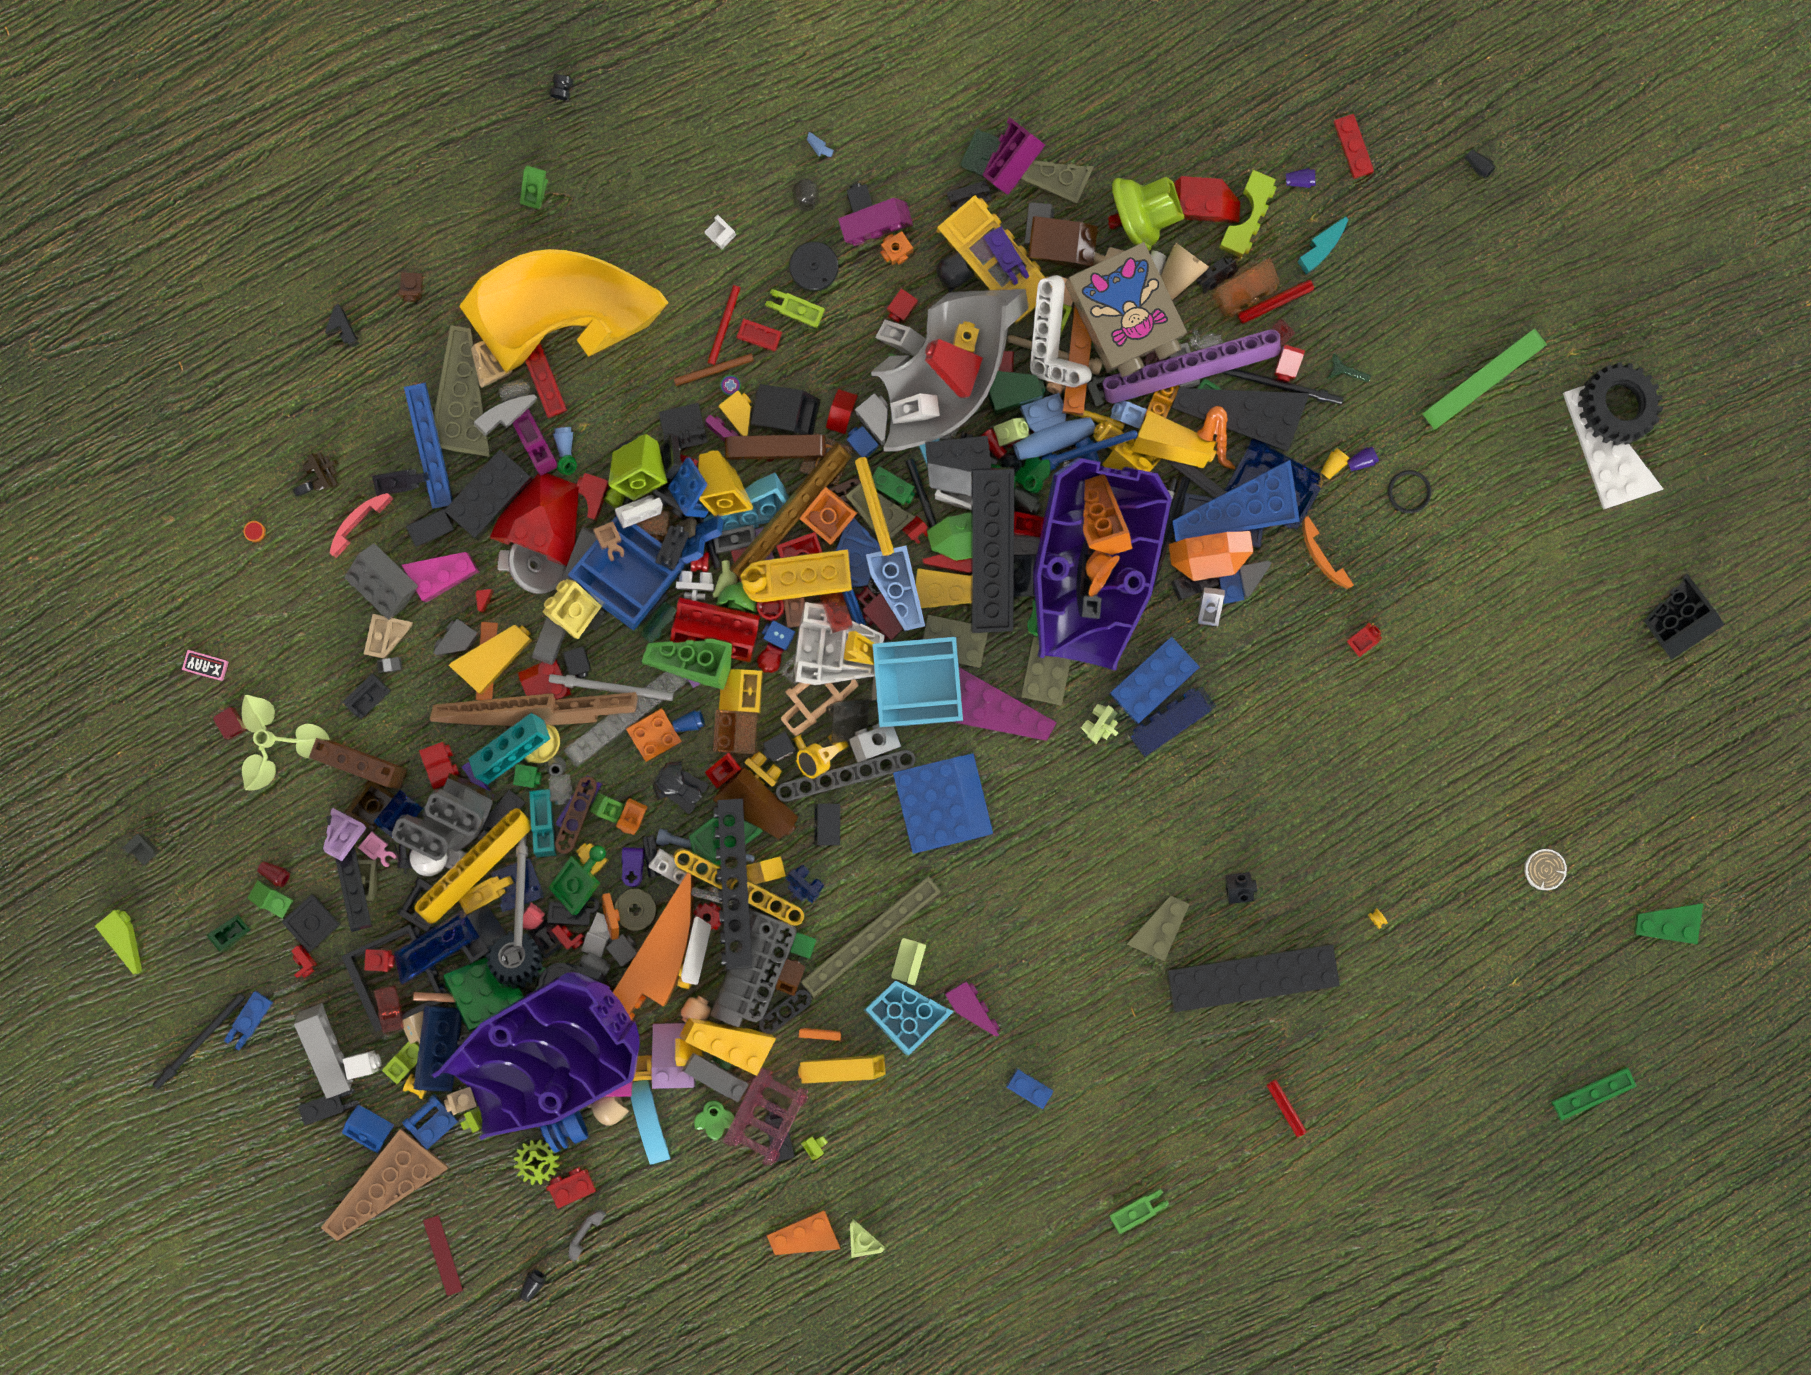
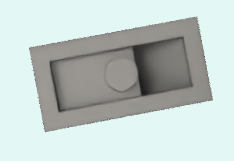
(1210, 606)

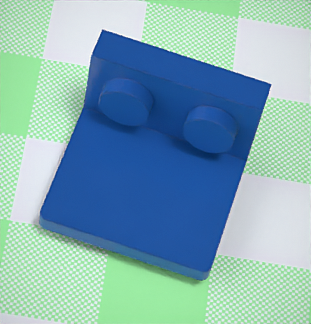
(687, 488)

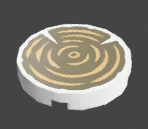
(1545, 869)

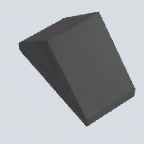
(1251, 575)

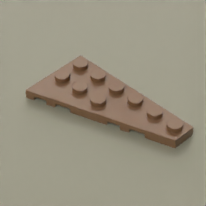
(392, 1176)

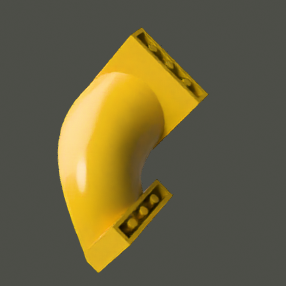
(556, 290)

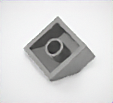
(874, 416)

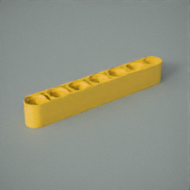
(473, 866)
(767, 897)

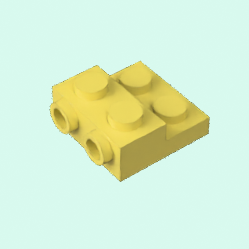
(571, 607)

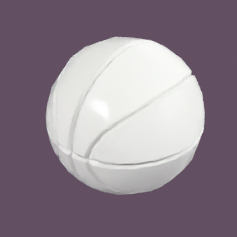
(426, 866)

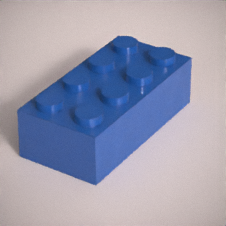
(1154, 680)

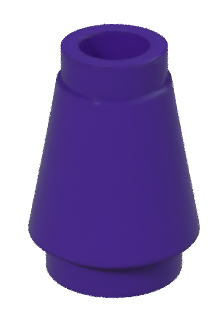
(1301, 178)
(1363, 459)

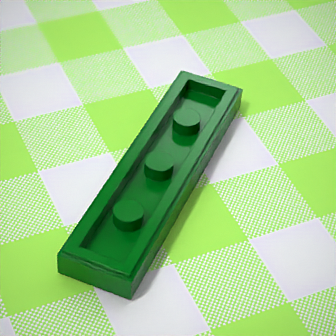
(1593, 1093)

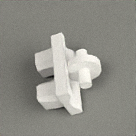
(705, 584)
(664, 864)

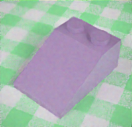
(664, 1068)

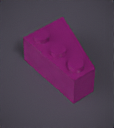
(1013, 157)
(875, 221)

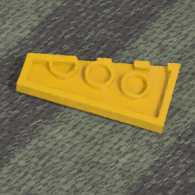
(942, 588)

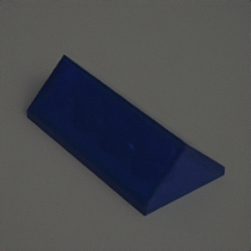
(434, 946)

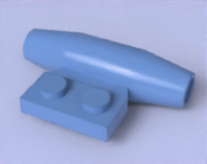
(1050, 428)

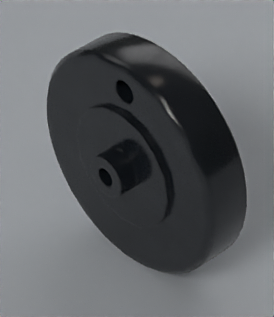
(814, 266)

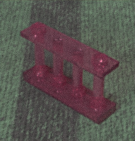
(745, 1116)

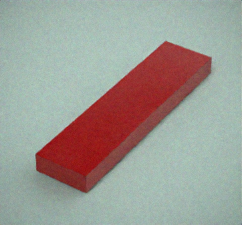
(545, 383)

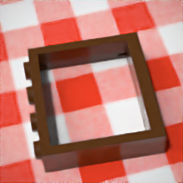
(358, 763)

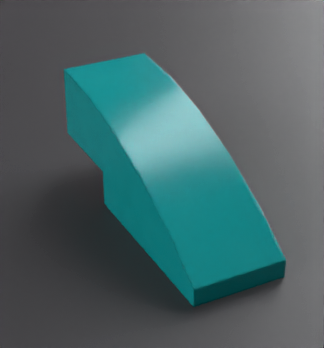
(1322, 246)
(542, 823)

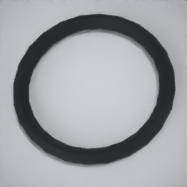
(1427, 486)

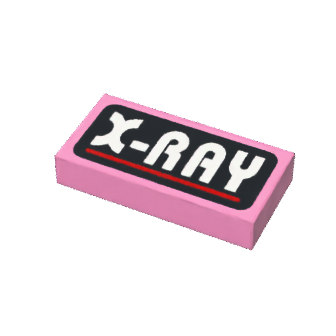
(205, 665)

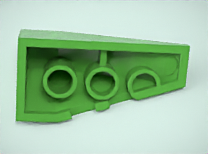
(698, 661)

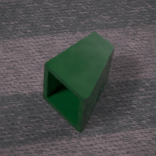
(1013, 391)

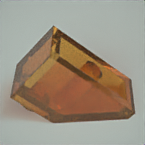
(657, 525)

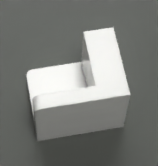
(720, 232)

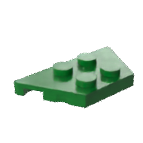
(704, 842)

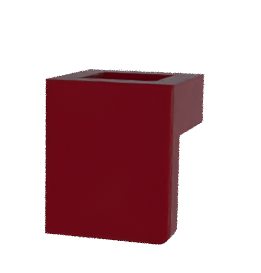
(229, 723)

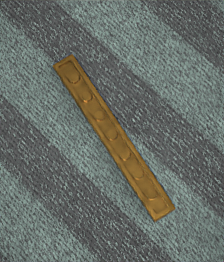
(793, 509)

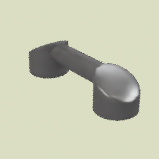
(594, 1218)

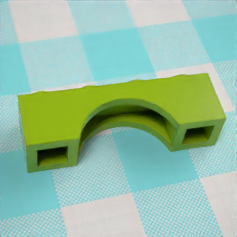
(1257, 191)

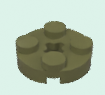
(643, 900)

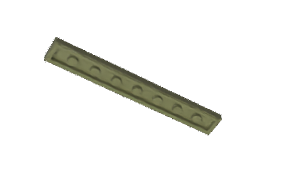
(870, 936)

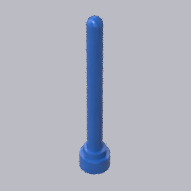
(1056, 459)

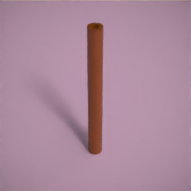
(713, 369)

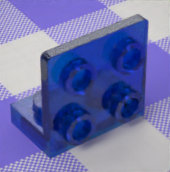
(532, 886)

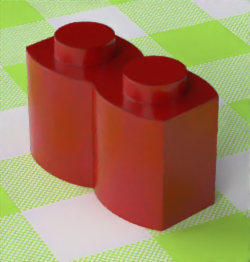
(438, 763)

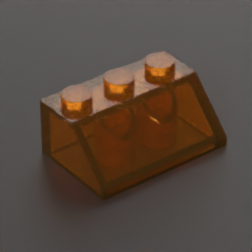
(1246, 288)

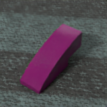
(535, 443)

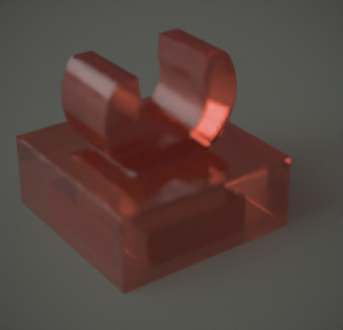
(1284, 330)

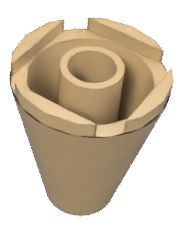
(1181, 270)

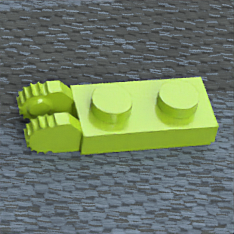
(797, 308)

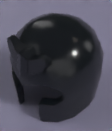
(953, 271)

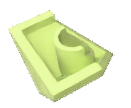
(862, 1241)

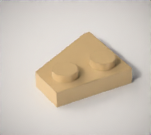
(486, 365)
(384, 635)

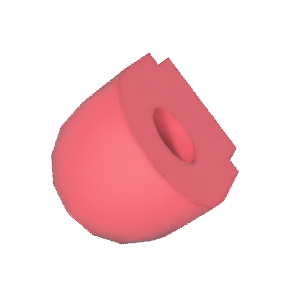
(532, 917)

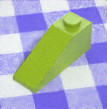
(121, 937)

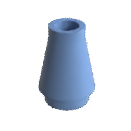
(563, 439)

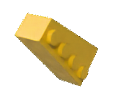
(732, 1044)

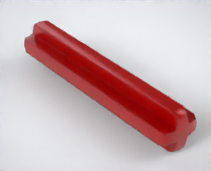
(1286, 1108)

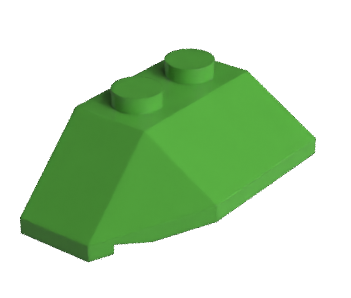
(952, 537)

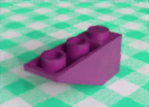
(967, 1005)

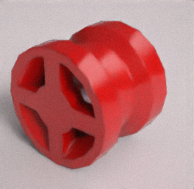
(701, 564)

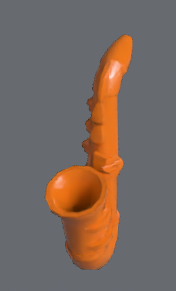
(1216, 424)

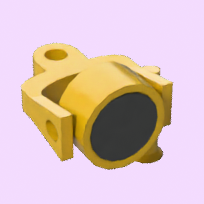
(814, 758)

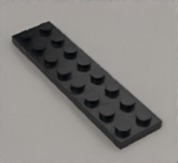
(992, 549)

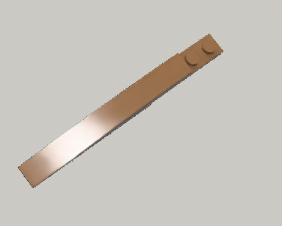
(554, 712)

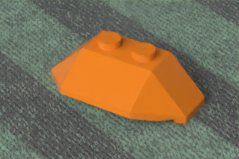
(1211, 554)

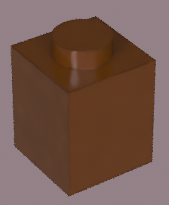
(790, 977)

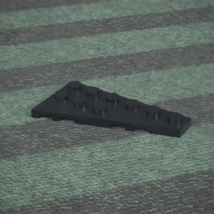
(1254, 414)

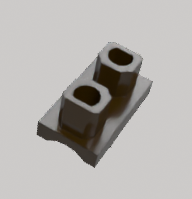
(324, 470)

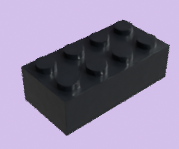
(488, 495)

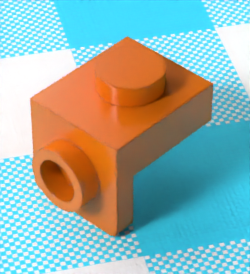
(631, 817)

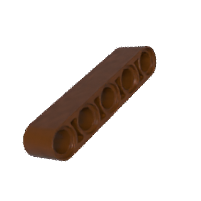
(775, 447)

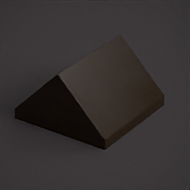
(369, 804)

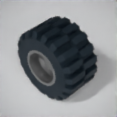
(514, 965)

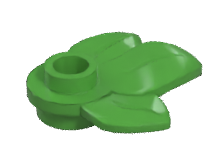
(714, 1123)

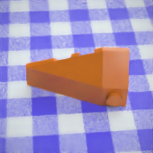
(1103, 520)

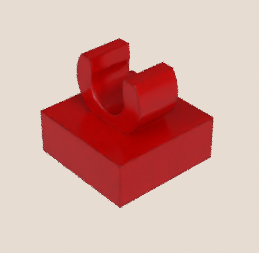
(915, 528)

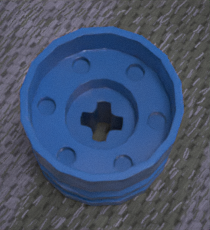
(557, 1133)

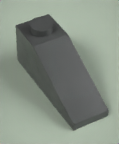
(715, 1077)

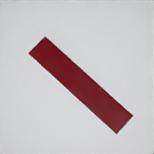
(442, 1255)

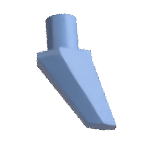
(819, 146)

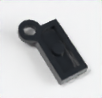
(560, 915)

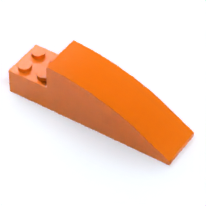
(659, 960)

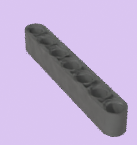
(553, 634)
(836, 780)

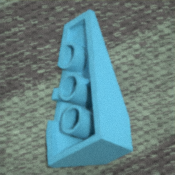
(766, 497)

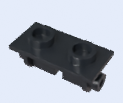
(960, 196)
(1224, 268)
(672, 547)

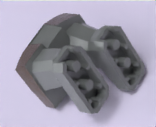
(450, 821)

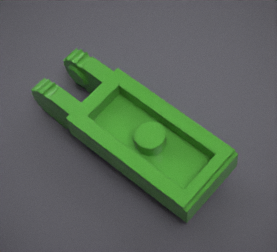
(1137, 1211)

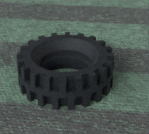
(1603, 421)

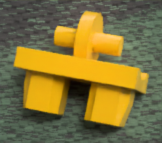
(769, 776)

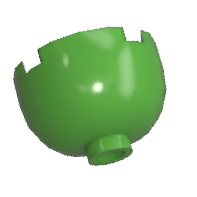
(735, 598)

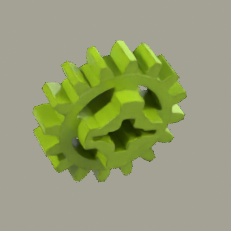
(535, 1152)

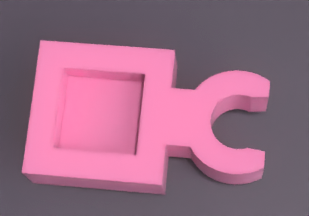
(375, 847)

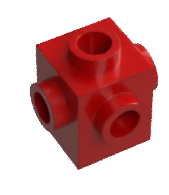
(711, 909)

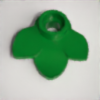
(1033, 471)

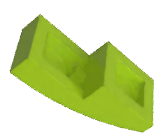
(402, 1062)

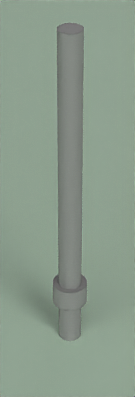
(570, 681)
(521, 854)

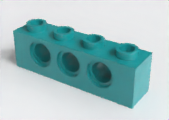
(509, 748)

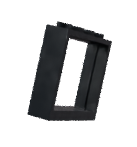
(362, 986)

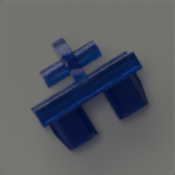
(800, 887)

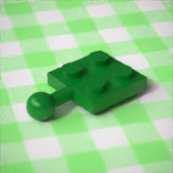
(576, 882)

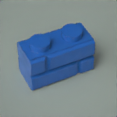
(1029, 1088)

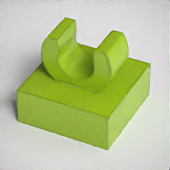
(473, 1120)
(813, 1147)

